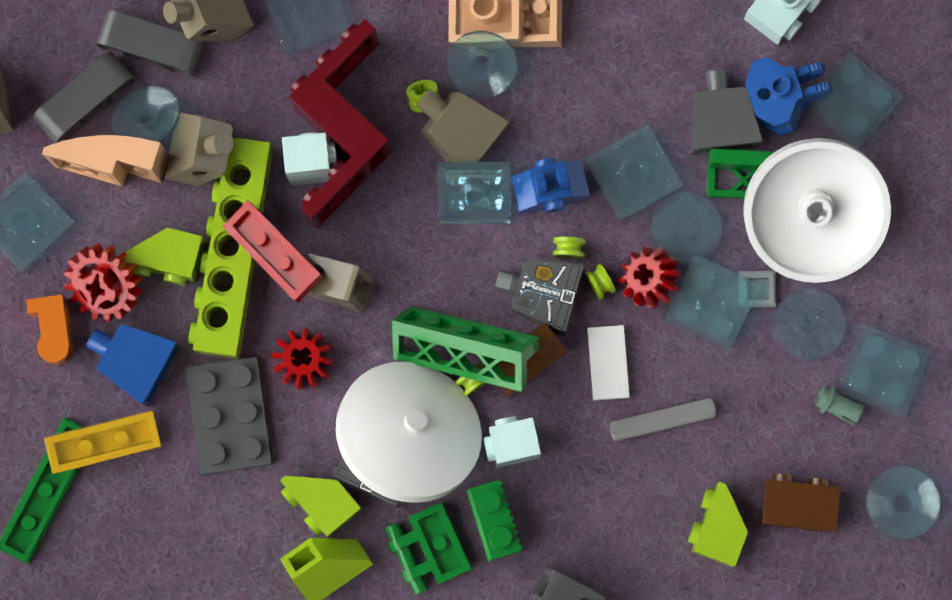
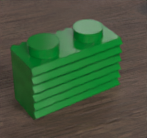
(494, 520)

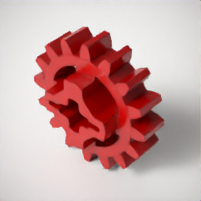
(103, 282)

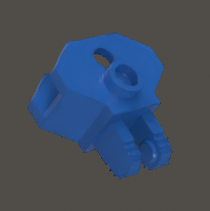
(779, 95)
(550, 186)

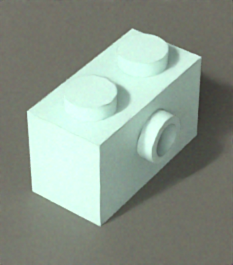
(778, 17)
(308, 158)
(512, 442)

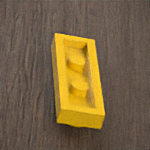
(102, 441)

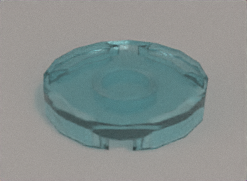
(686, 227)
(798, 321)

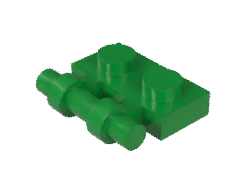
(438, 543)

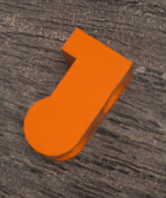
(55, 328)

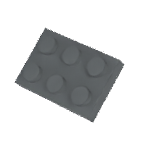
(228, 416)

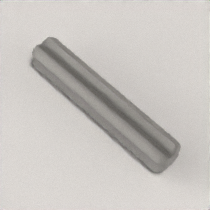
(662, 419)

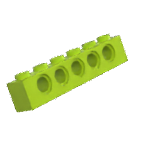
(227, 340)

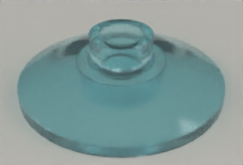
(477, 78)
(145, 105)
(921, 498)

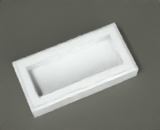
(608, 363)

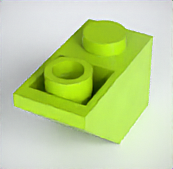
(169, 254)
(323, 500)
(722, 528)
(325, 565)

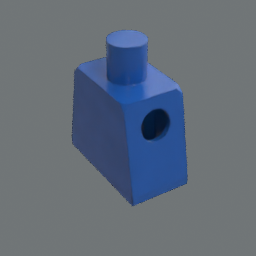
(134, 360)

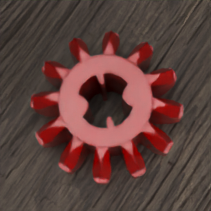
(641, 268)
(303, 371)

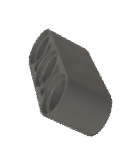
(149, 41)
(83, 96)

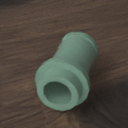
(838, 405)

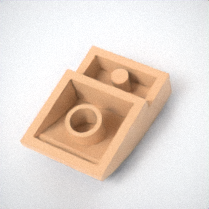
(517, 21)
(109, 157)

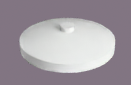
(817, 210)
(408, 432)

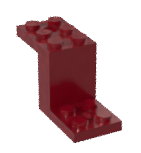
(327, 111)

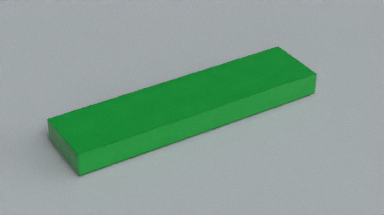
(37, 506)

